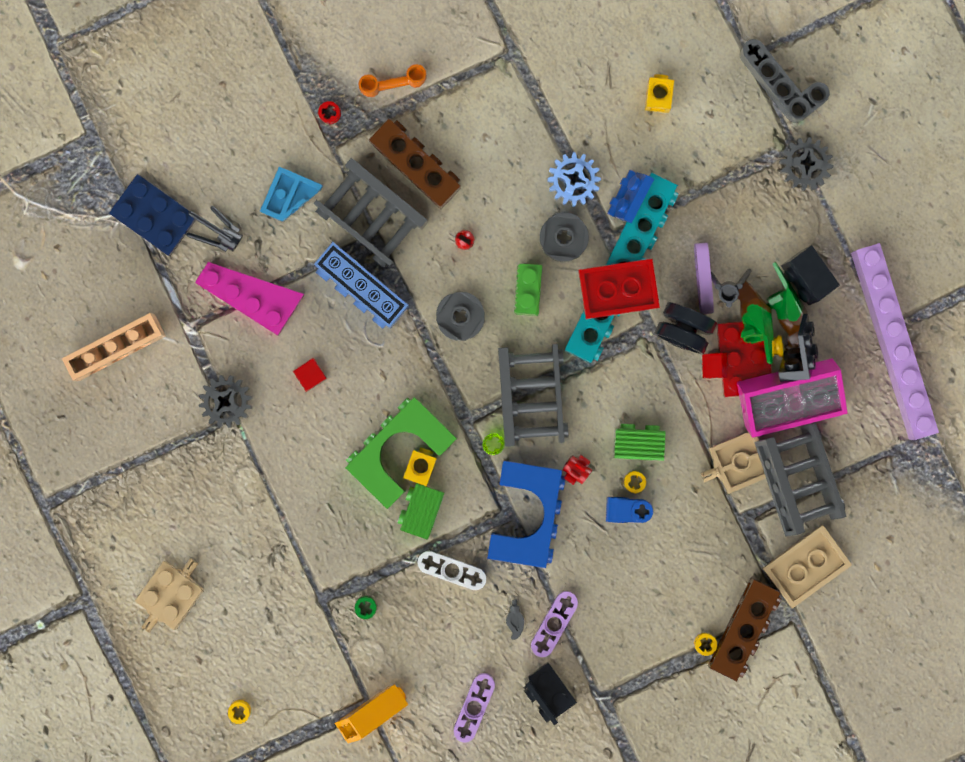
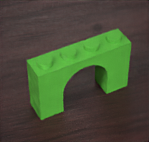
(367, 464)

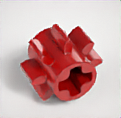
(577, 469)

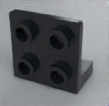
(799, 362)
(549, 692)

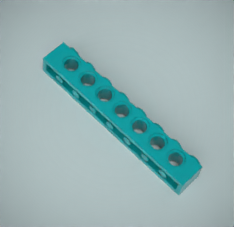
(665, 192)

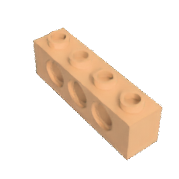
(113, 347)

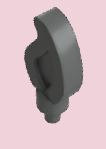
(515, 620)

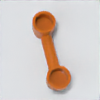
(414, 77)

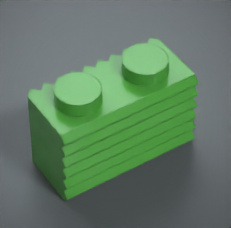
(528, 289)
(639, 444)
(421, 510)

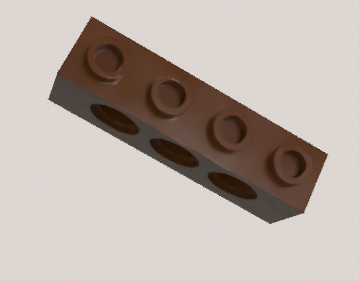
(438, 194)
(754, 592)

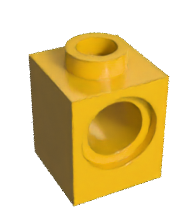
(659, 104)
(420, 478)

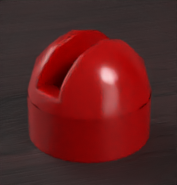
(460, 243)

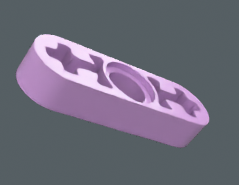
(703, 277)
(551, 643)
(461, 721)

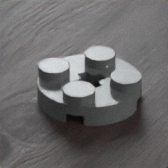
(575, 228)
(457, 302)

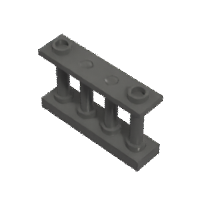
(374, 189)
(510, 384)
(779, 486)

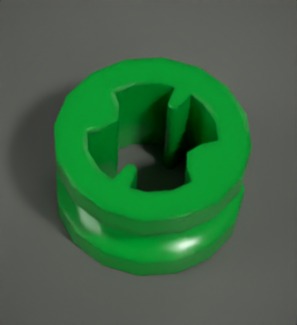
(373, 606)

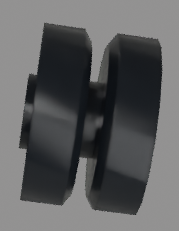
(686, 325)

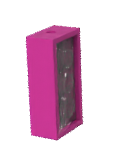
(779, 405)

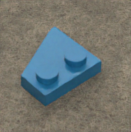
(288, 194)

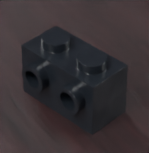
(809, 275)

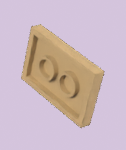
(807, 566)

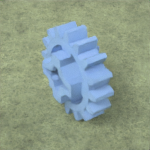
(562, 175)

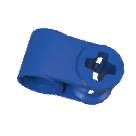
(623, 510)

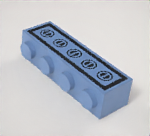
(361, 285)

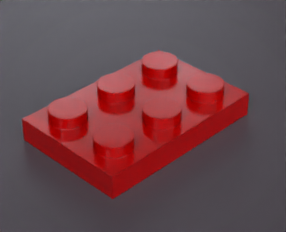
(619, 289)
(743, 358)

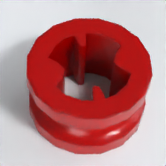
(326, 105)

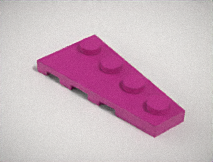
(257, 299)

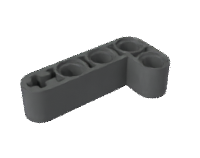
(779, 77)

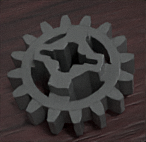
(816, 164)
(218, 411)

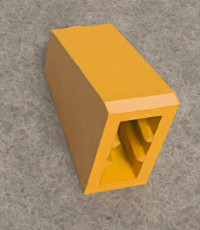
(372, 714)

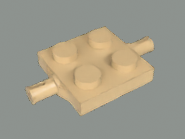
(736, 463)
(169, 595)

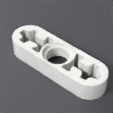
(471, 570)

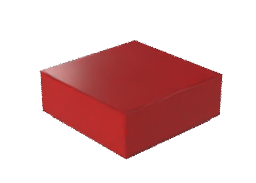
(714, 365)
(309, 374)

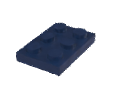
(153, 215)

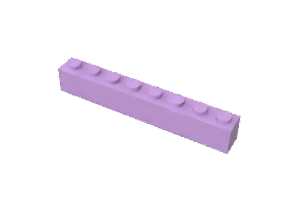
(894, 342)

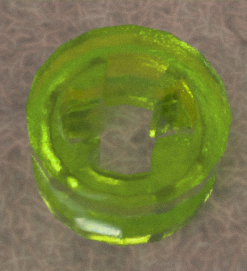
(496, 450)

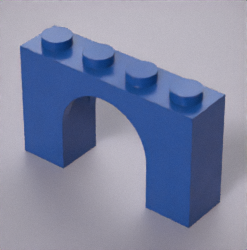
(532, 549)

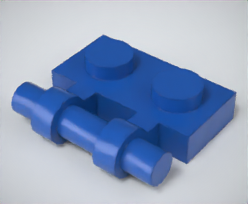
(630, 196)

